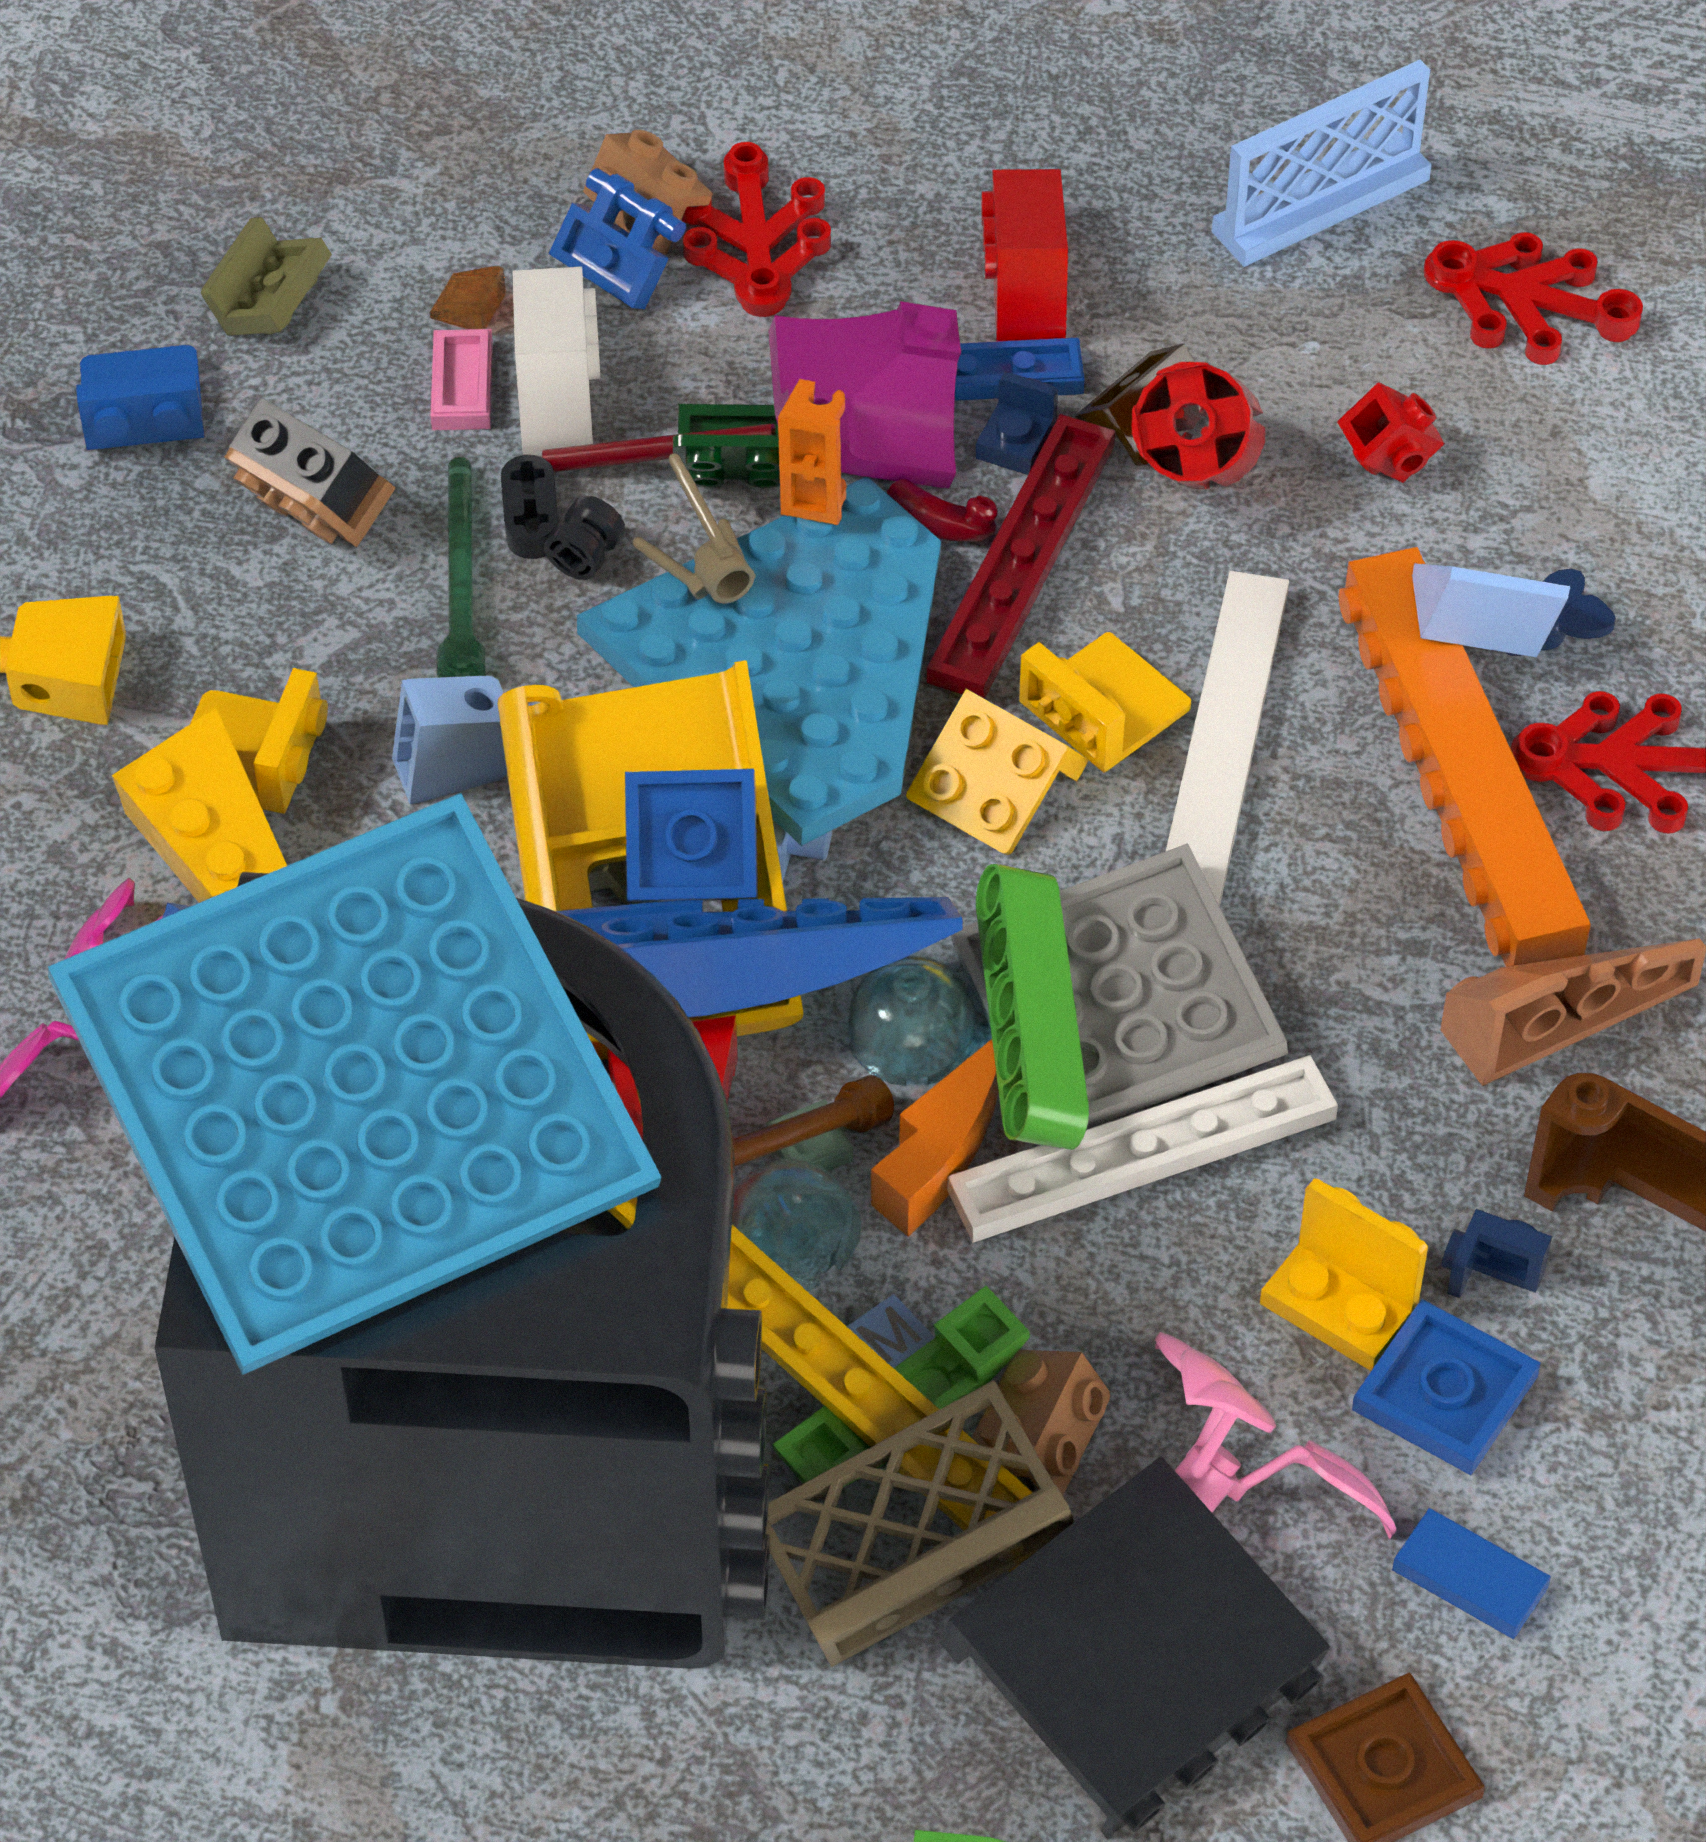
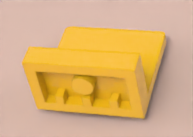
(1100, 698)
(990, 772)
(1348, 1276)

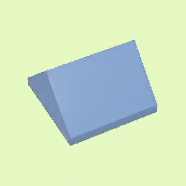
(1486, 608)

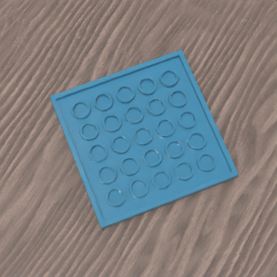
(352, 1081)

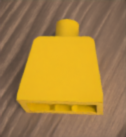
(65, 657)

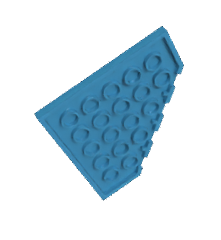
(827, 646)

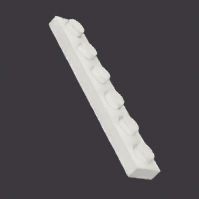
(1142, 1148)

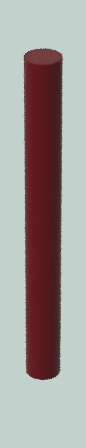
(632, 450)

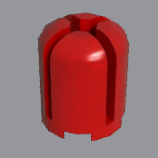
(1172, 404)

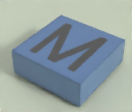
(891, 1331)

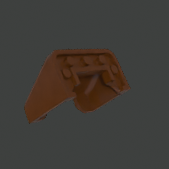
(1606, 1134)

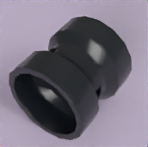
(587, 534)

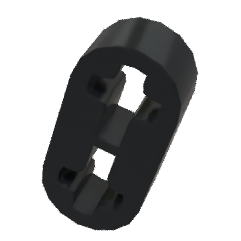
(521, 507)

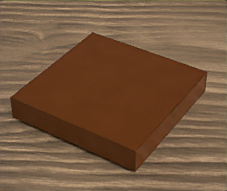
(1385, 1763)

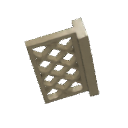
(944, 1571)

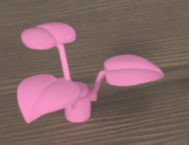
(1212, 1468)

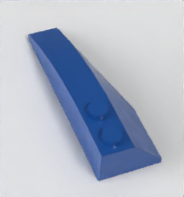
(766, 953)

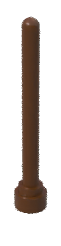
(858, 1106)

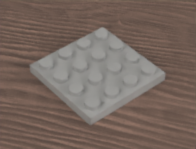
(1153, 985)

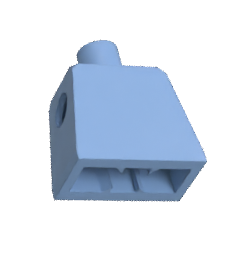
(448, 736)

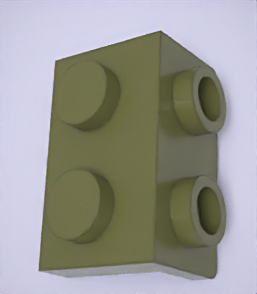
(263, 280)

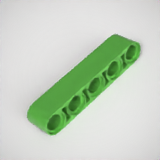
(1031, 1007)

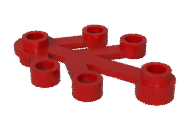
(1464, 272)
(760, 285)
(1616, 756)

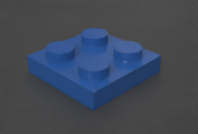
(691, 835)
(1446, 1386)

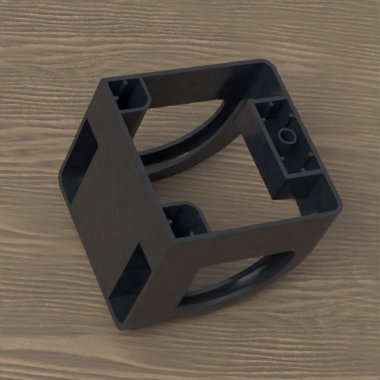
(526, 1450)

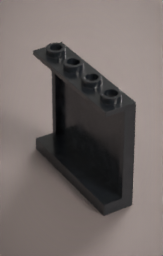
(1140, 1644)

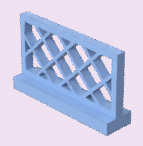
(1339, 183)

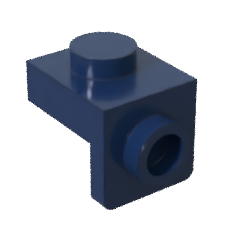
(1499, 1249)

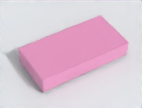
(461, 379)

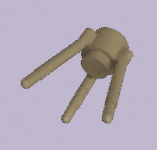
(718, 563)

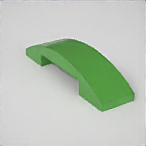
(964, 1355)

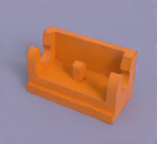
(811, 456)

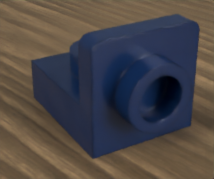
(1018, 423)

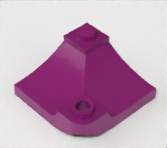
(895, 384)

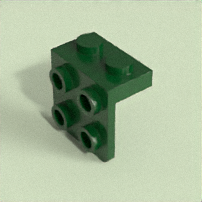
(727, 456)

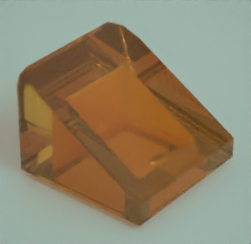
(471, 298)

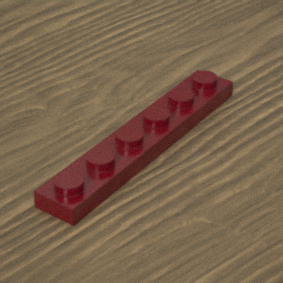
(1021, 557)

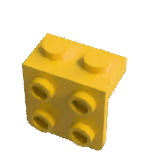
(271, 735)

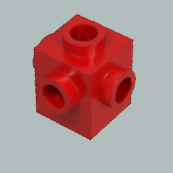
(1391, 432)

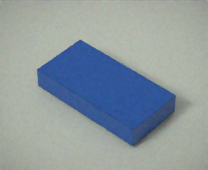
(1471, 1573)

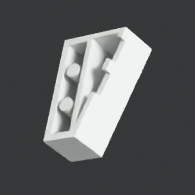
(554, 357)

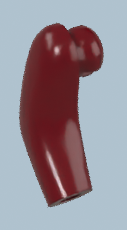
(944, 518)

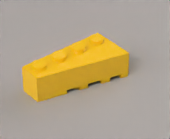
(199, 809)

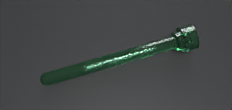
(460, 651)

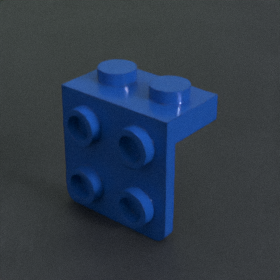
(140, 397)

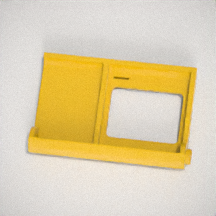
(569, 786)

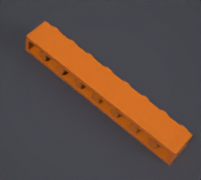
(1464, 769)

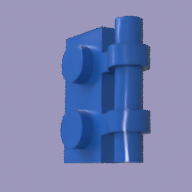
(607, 253)

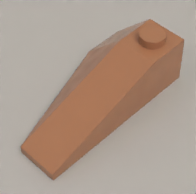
(1547, 1005)

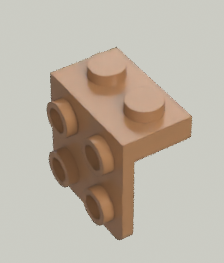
(315, 516)

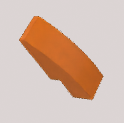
(936, 1141)

